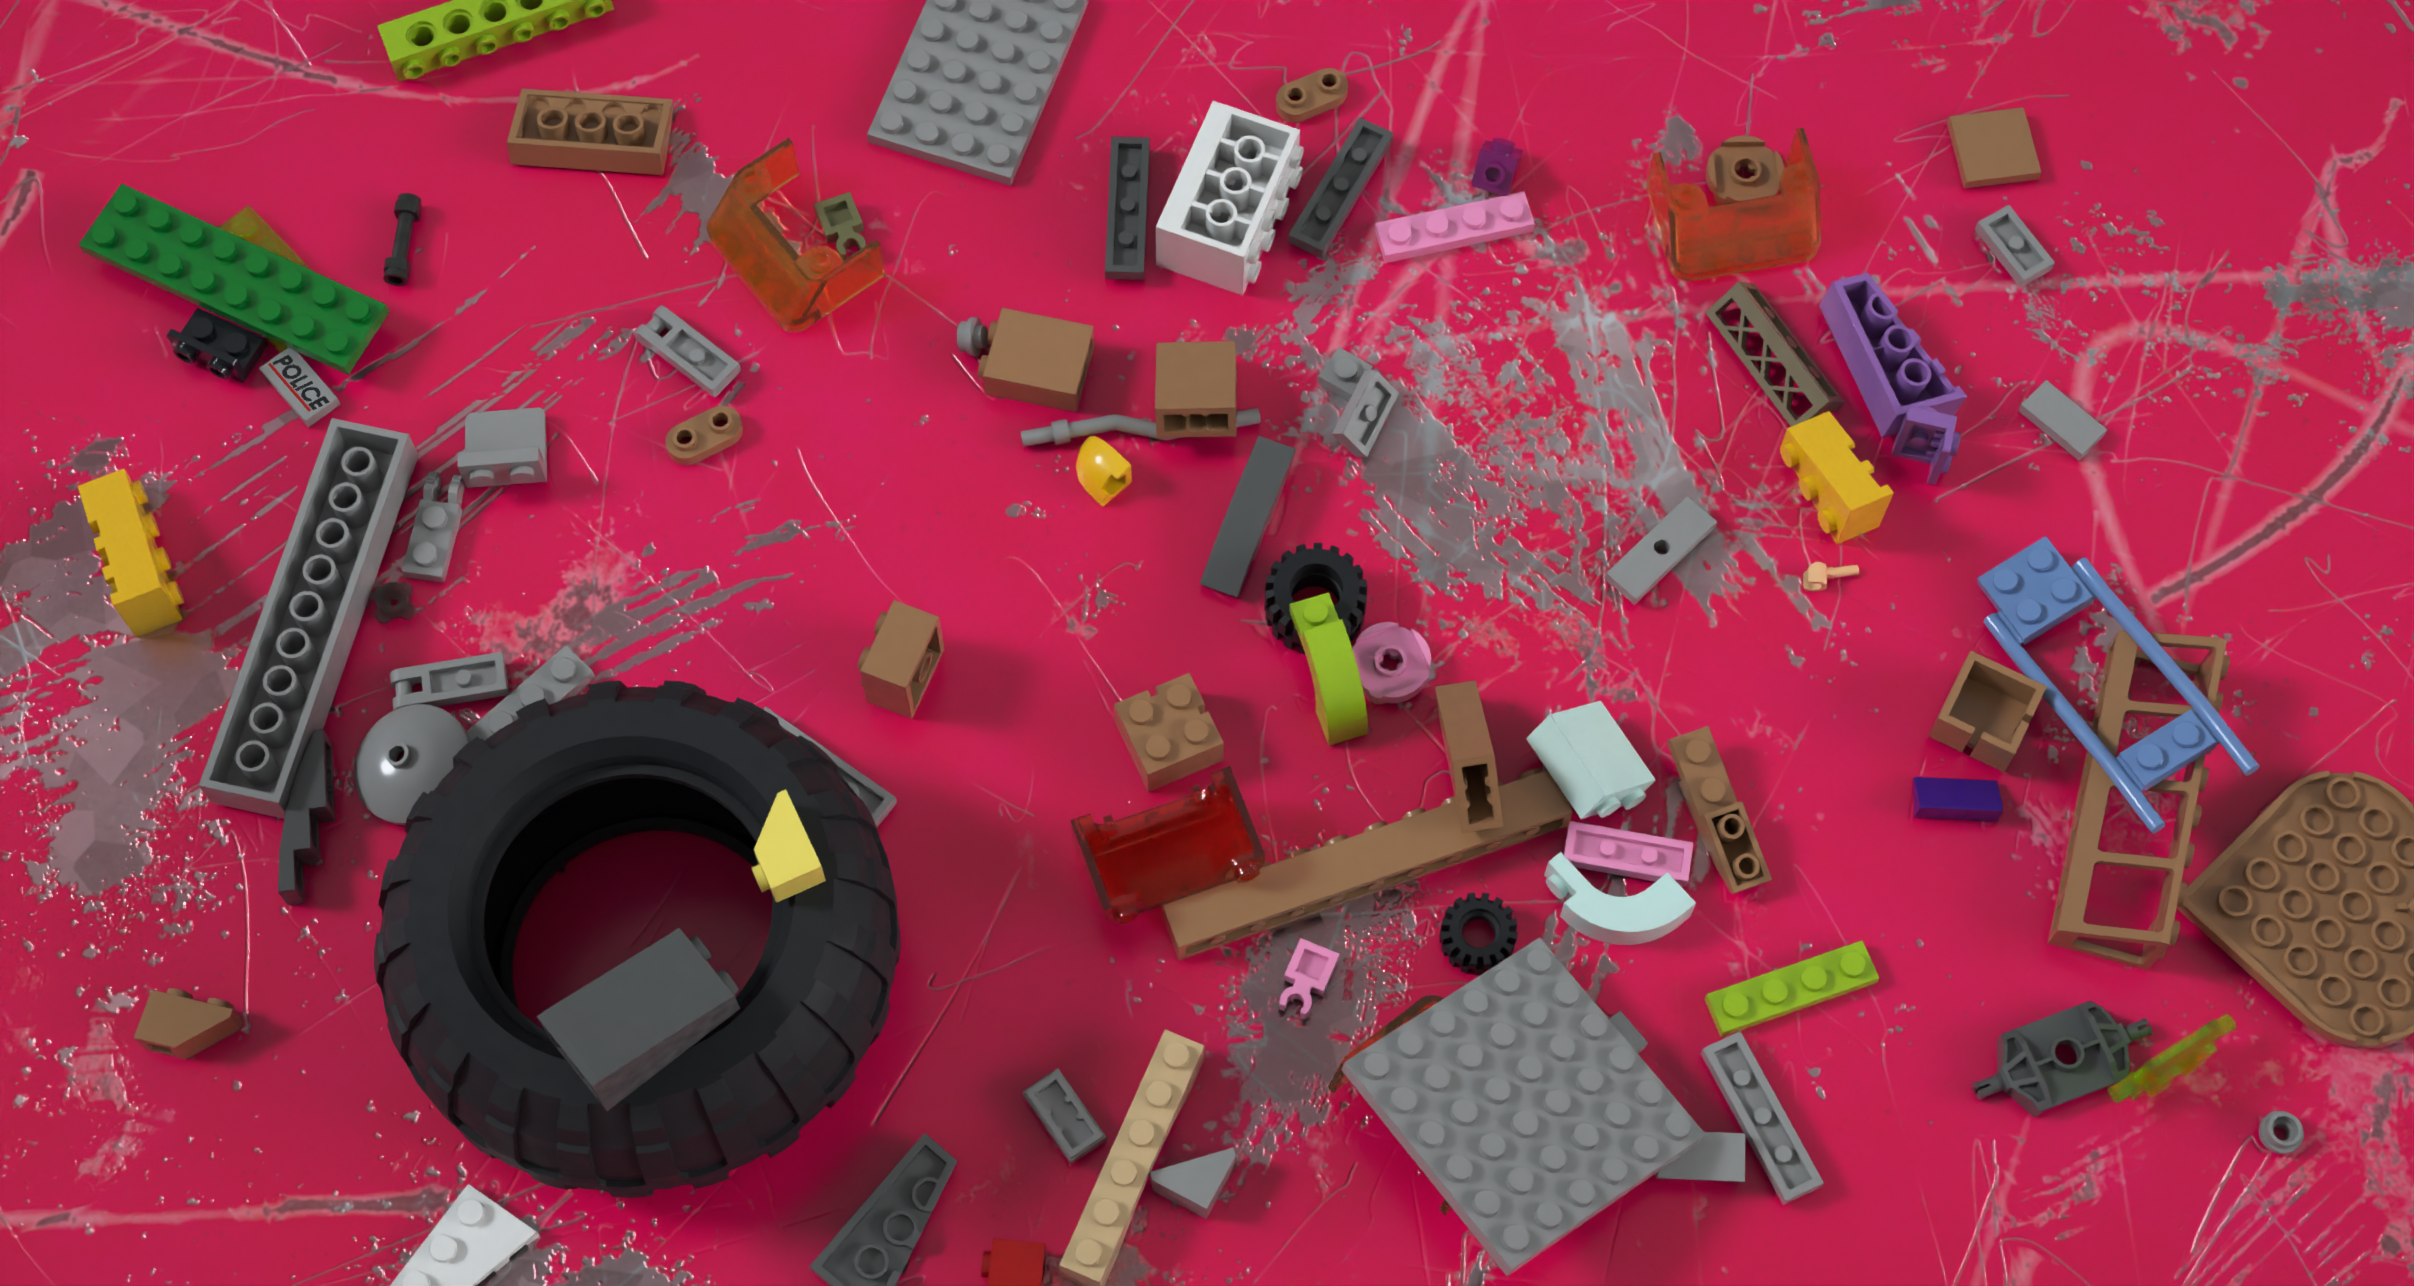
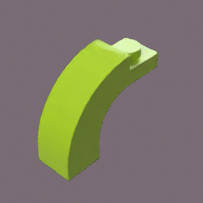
(1332, 667)

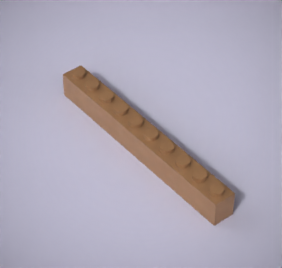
(1361, 866)

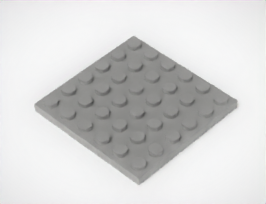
(1522, 1105)

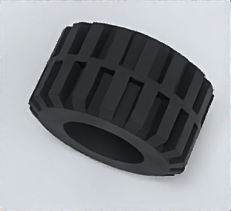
(1312, 569)

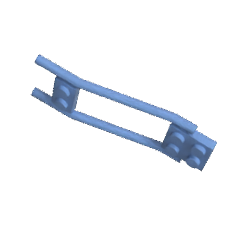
(2041, 591)

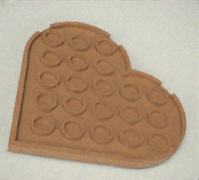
(2322, 906)

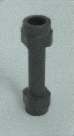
(397, 266)

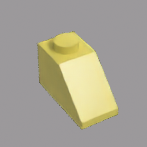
(785, 853)

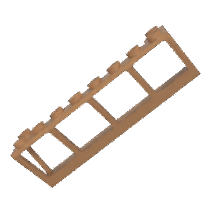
(2092, 799)

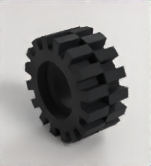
(1478, 909)

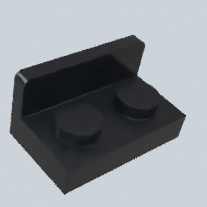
(218, 345)

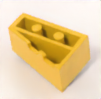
(1834, 478)

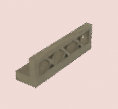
(1783, 344)

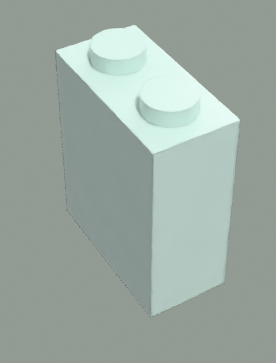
(1591, 760)

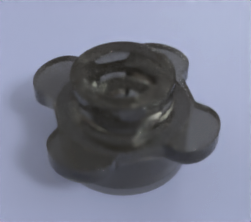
(393, 591)

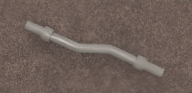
(1061, 431)

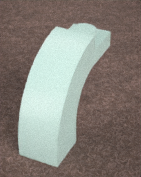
(1614, 918)

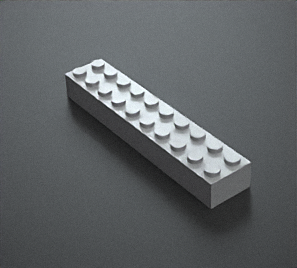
(309, 616)

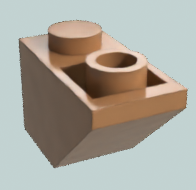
(184, 1026)

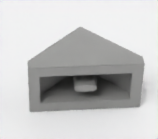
(1195, 1182)

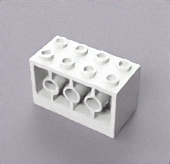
(1229, 198)

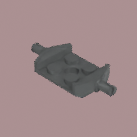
(2039, 1080)

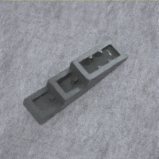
(1248, 516)
(308, 805)

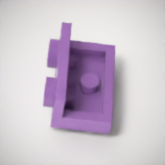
(1928, 438)

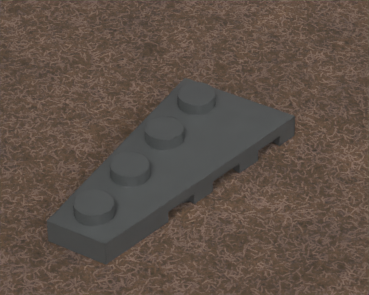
(889, 1223)

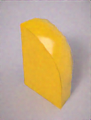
(1102, 470)

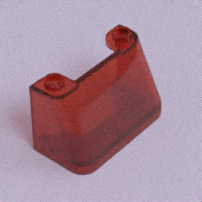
(1169, 850)

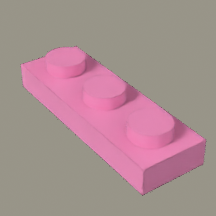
(1627, 853)

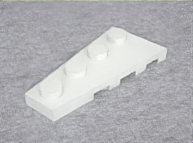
(466, 1244)

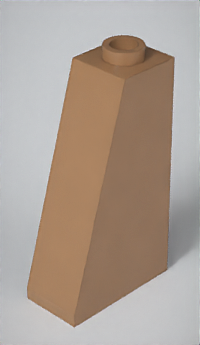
(1469, 756)

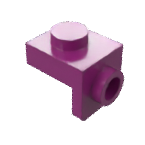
(1496, 166)

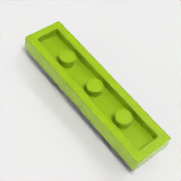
(1791, 988)

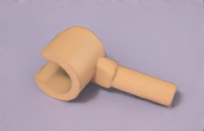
(1817, 574)

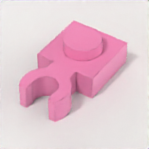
(1308, 972)

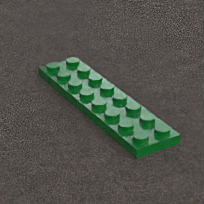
(234, 278)

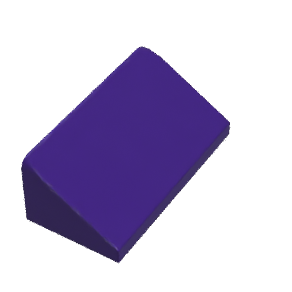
(1956, 799)

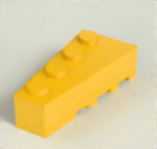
(130, 554)

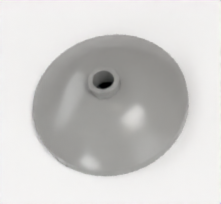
(429, 744)

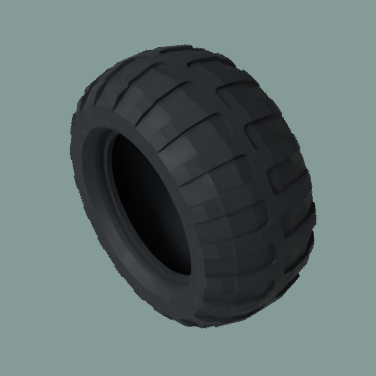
(533, 804)

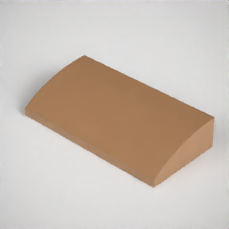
(591, 131)

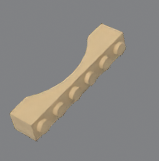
(1131, 1159)

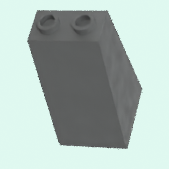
(640, 1016)

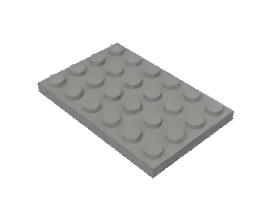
(976, 82)

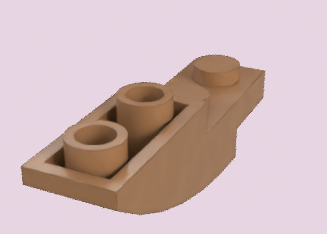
(1716, 812)

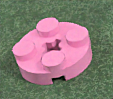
(1410, 675)

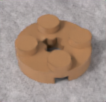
(1749, 153)

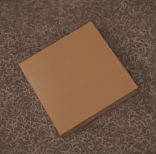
(1994, 147)

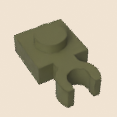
(841, 222)

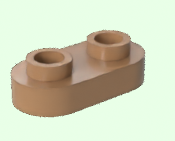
(1314, 95)
(705, 436)

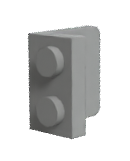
(504, 448)

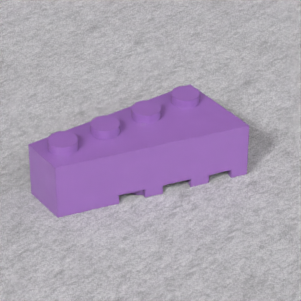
(1885, 354)

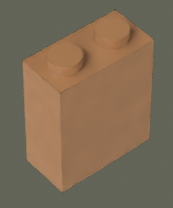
(1037, 359)
(1196, 389)

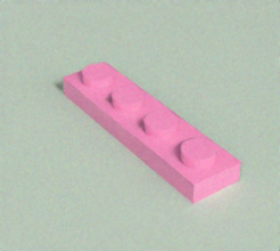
(1454, 227)

